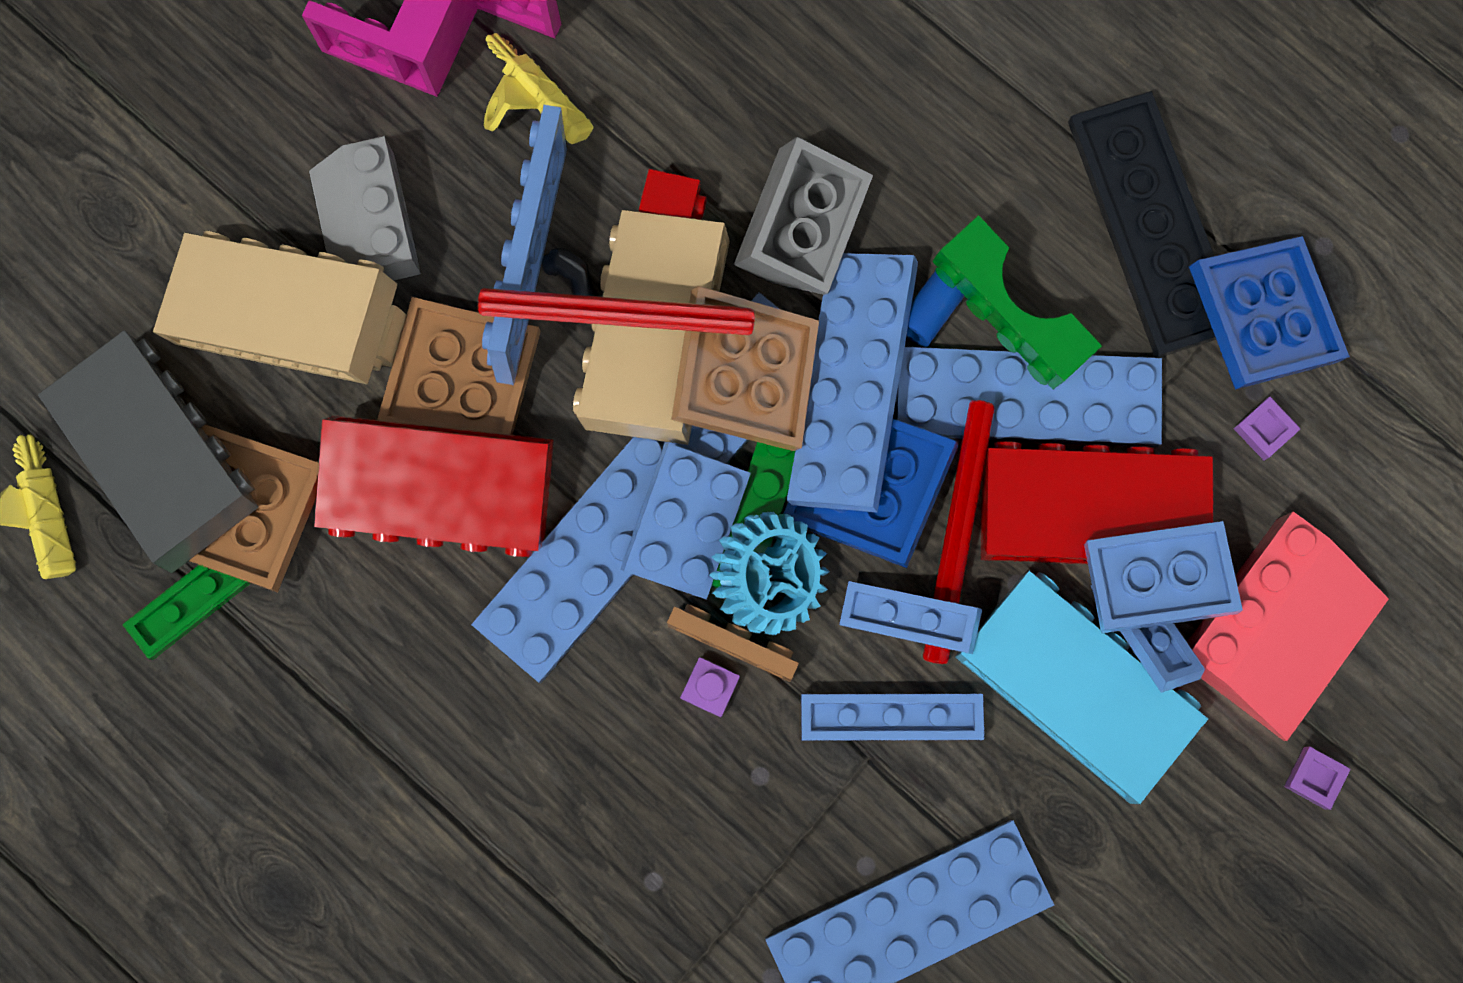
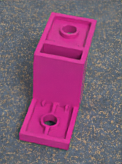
(422, 36)

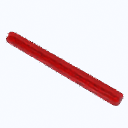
(616, 311)
(962, 512)

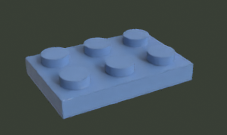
(682, 520)
(1162, 577)

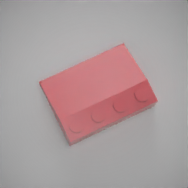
(1296, 628)

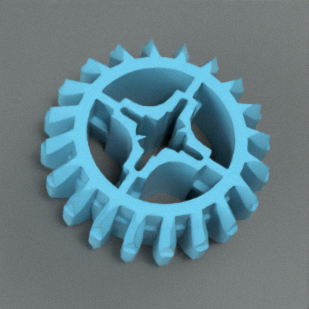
(746, 576)

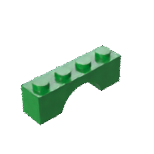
(1049, 345)

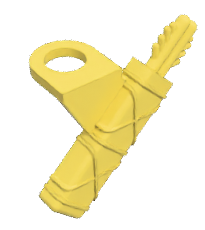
(530, 88)
(38, 509)

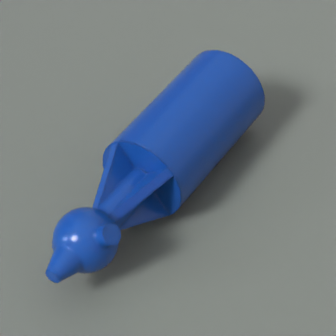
(931, 310)

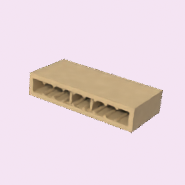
(276, 306)
(636, 369)

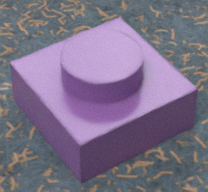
(1267, 428)
(710, 687)
(1317, 778)

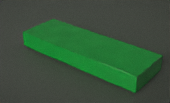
(181, 609)

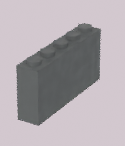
(149, 451)

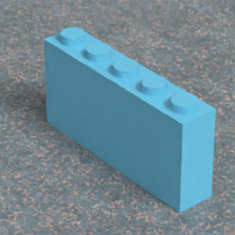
(1082, 687)

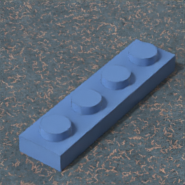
(891, 717)

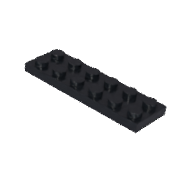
(1147, 217)

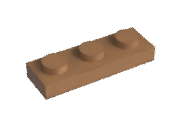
(733, 641)

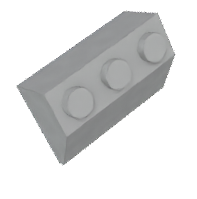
(365, 207)
(803, 218)

